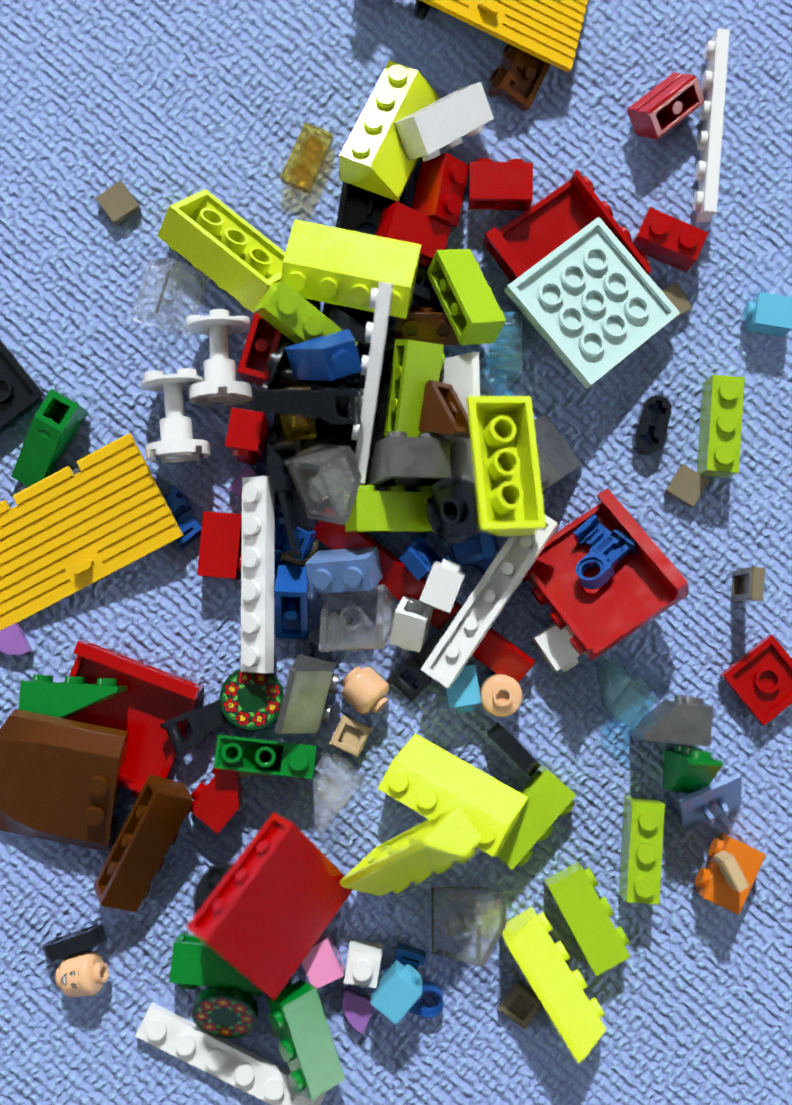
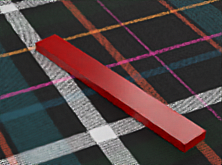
(492, 651)

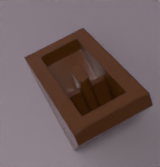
(443, 411)

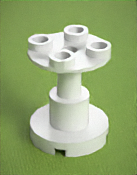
(219, 370)
(175, 429)

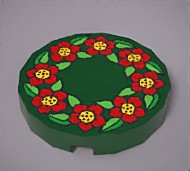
(251, 700)
(225, 1012)

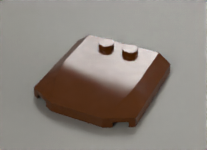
(60, 779)

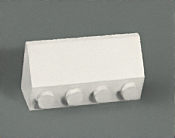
(464, 376)

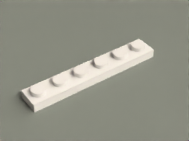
(712, 115)
(372, 368)
(257, 575)
(485, 604)
(220, 1058)

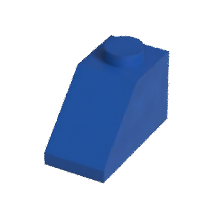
(325, 357)
(291, 602)

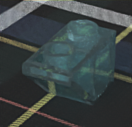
(620, 695)

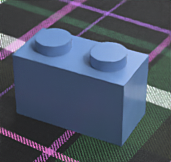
(344, 570)

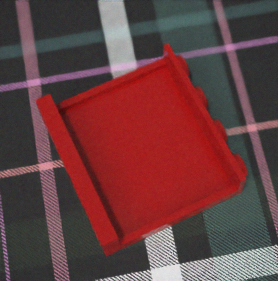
(552, 223)
(630, 599)
(150, 700)
(271, 906)

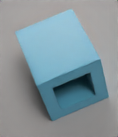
(768, 314)
(464, 690)
(397, 991)

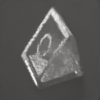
(169, 295)

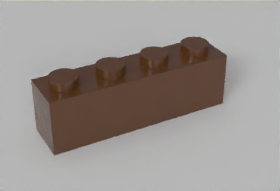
(143, 843)

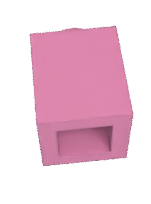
(323, 962)

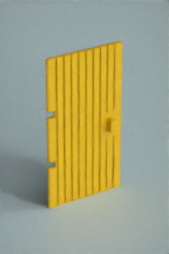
(535, 26)
(79, 529)

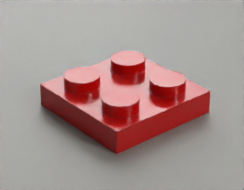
(762, 679)

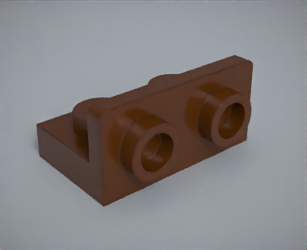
(518, 77)
(426, 324)

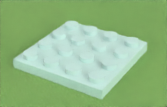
(592, 302)

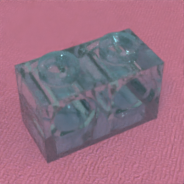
(505, 355)

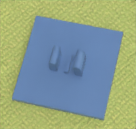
(710, 802)

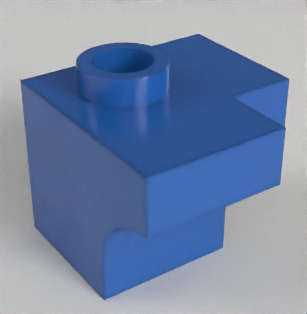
(477, 551)

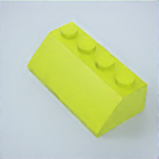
(374, 152)
(223, 247)
(346, 264)
(505, 465)
(436, 780)
(415, 854)
(554, 982)

